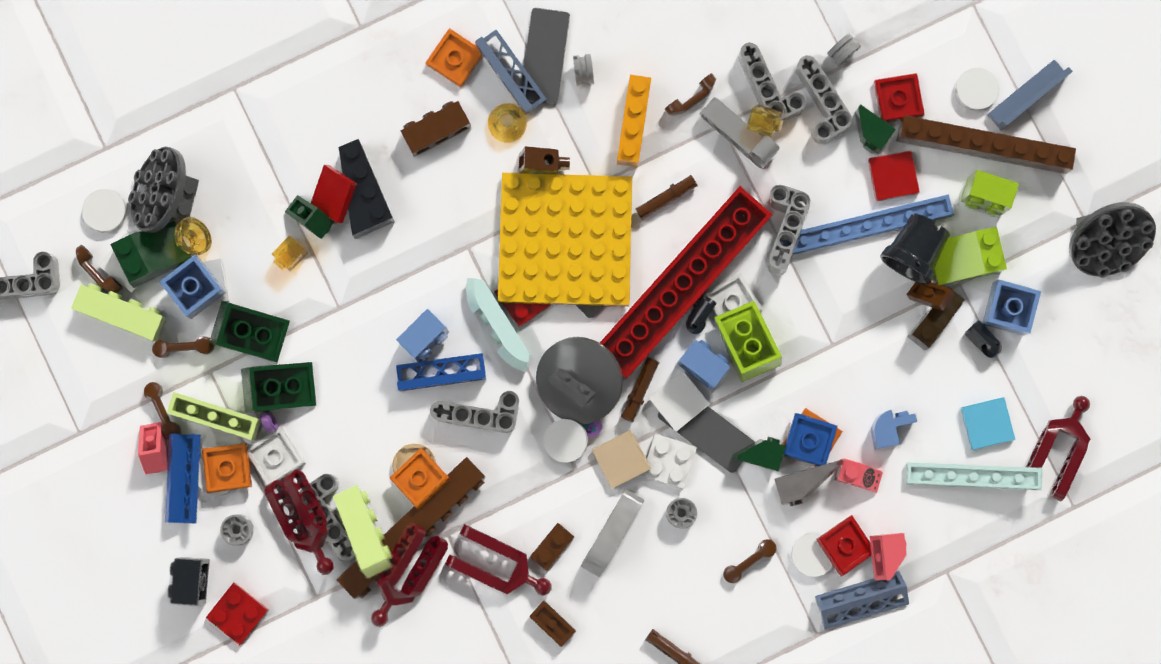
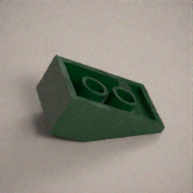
(149, 254)
(249, 331)
(278, 387)

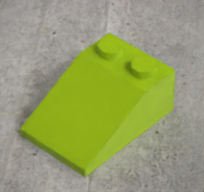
(970, 257)
(748, 341)

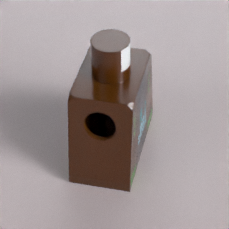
(532, 161)

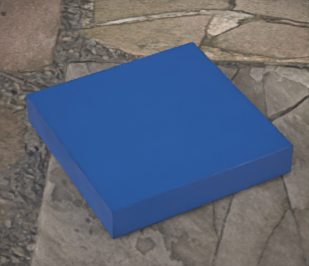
(809, 440)

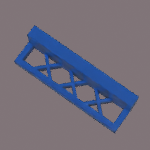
(440, 380)
(182, 478)

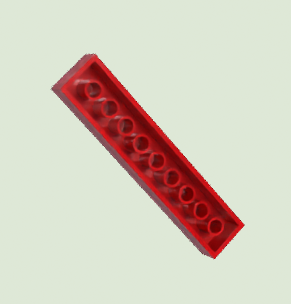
(685, 280)

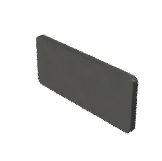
(546, 53)
(714, 437)

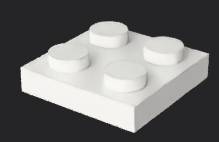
(669, 461)

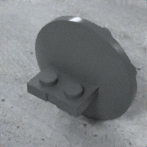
(162, 191)
(1112, 239)
(579, 380)

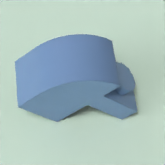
(884, 428)

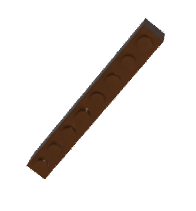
(986, 144)
(463, 480)

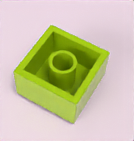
(989, 193)

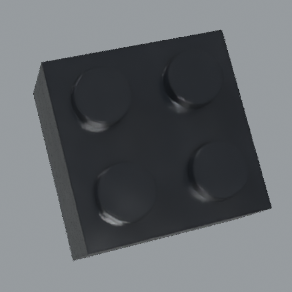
(189, 581)

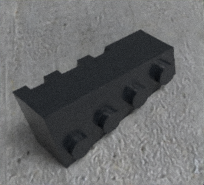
(368, 205)

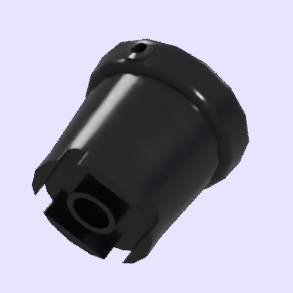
(916, 249)

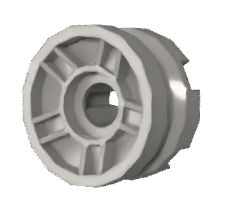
(843, 49)
(583, 69)
(672, 513)
(227, 528)

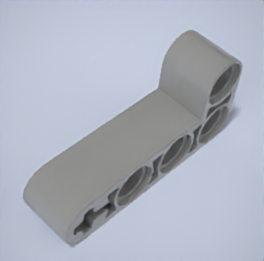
(767, 82)
(819, 96)
(728, 124)
(786, 232)
(35, 280)
(474, 412)
(332, 519)
(612, 533)

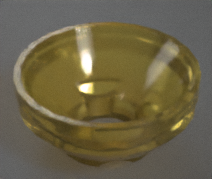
(511, 133)
(196, 233)

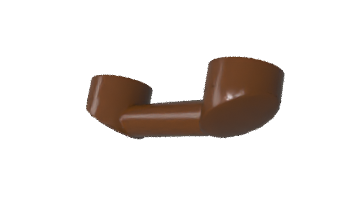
(678, 108)
(83, 256)
(162, 348)
(154, 392)
(733, 573)

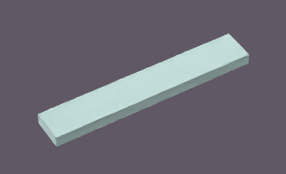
(974, 476)

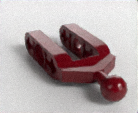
(1073, 428)
(300, 516)
(519, 576)
(413, 584)

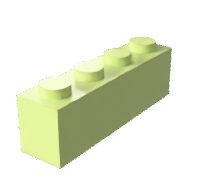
(119, 313)
(214, 416)
(362, 531)

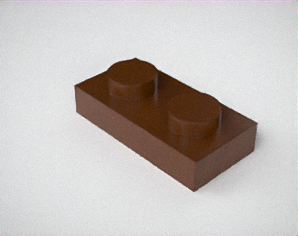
(931, 295)
(552, 546)
(552, 623)

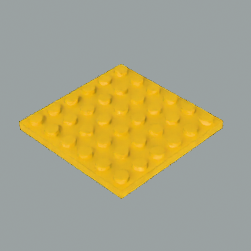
(565, 239)

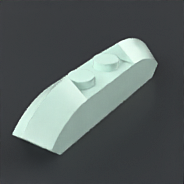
(482, 299)

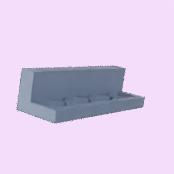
(502, 73)
(1028, 94)
(861, 596)

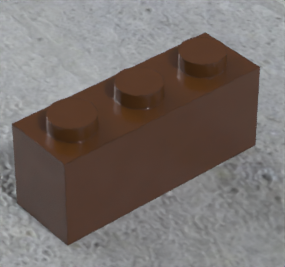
(435, 128)

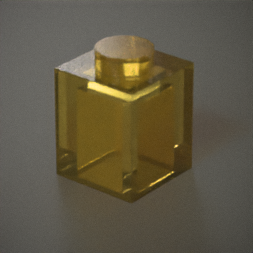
(765, 120)
(288, 254)

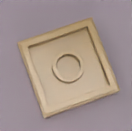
(621, 459)

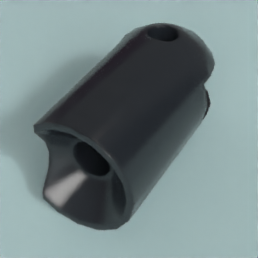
(700, 314)
(984, 339)

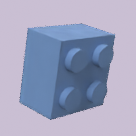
(192, 287)
(1011, 307)
(423, 336)
(704, 364)

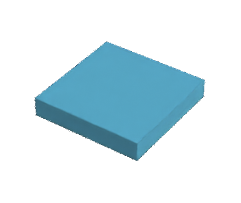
(987, 423)

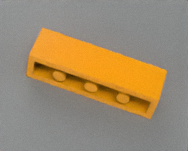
(633, 121)

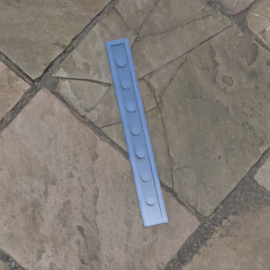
(870, 224)

